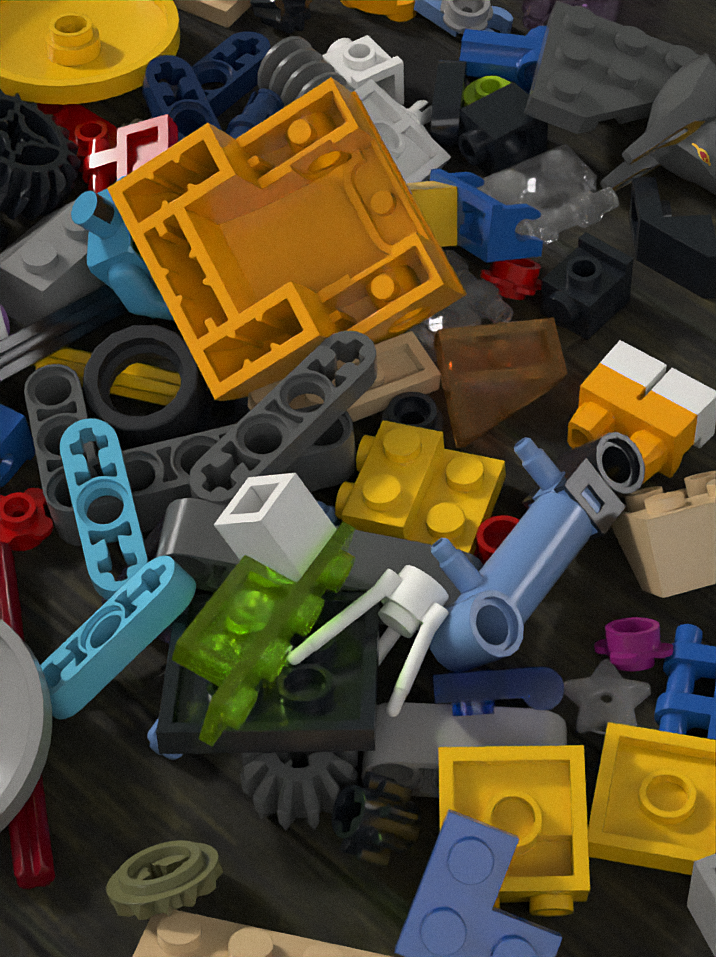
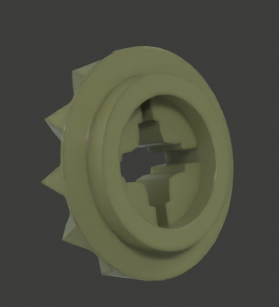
(164, 878)

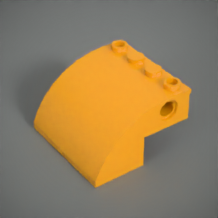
(284, 239)

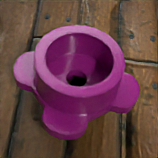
(633, 643)

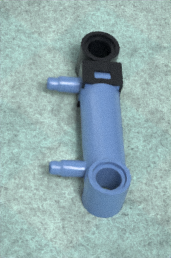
(565, 510)

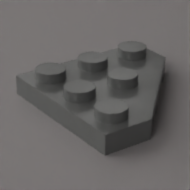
(598, 70)

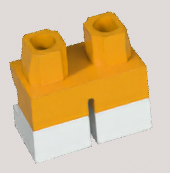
(651, 407)

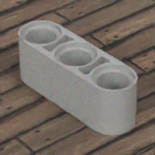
(410, 741)

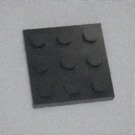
(309, 707)

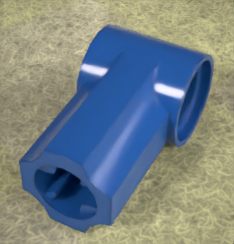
(502, 55)

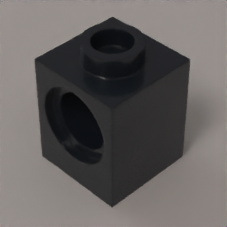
(499, 133)

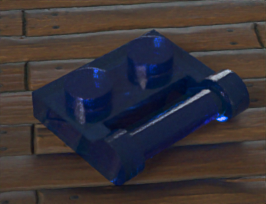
(477, 690)

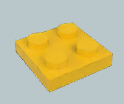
(654, 799)

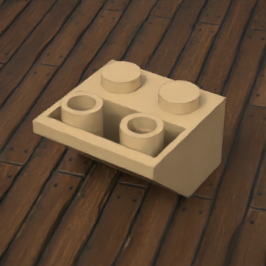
(671, 536)

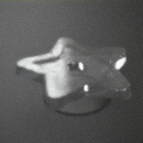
(605, 681)

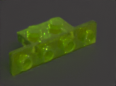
(248, 628)

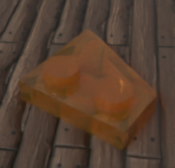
(495, 371)

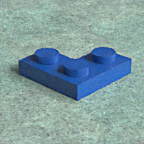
(457, 897)

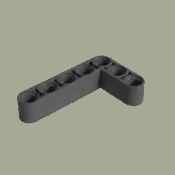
(163, 468)

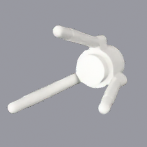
(409, 604)

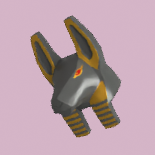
(678, 130)

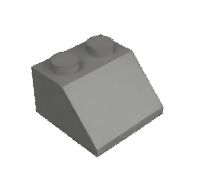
(46, 268)

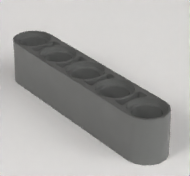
(203, 553)

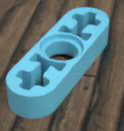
(77, 474)
(116, 634)

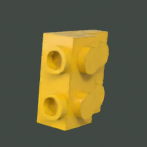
(419, 489)
(540, 800)

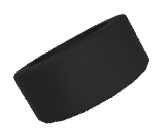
(133, 346)

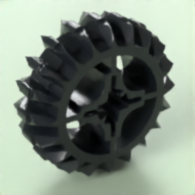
(35, 160)

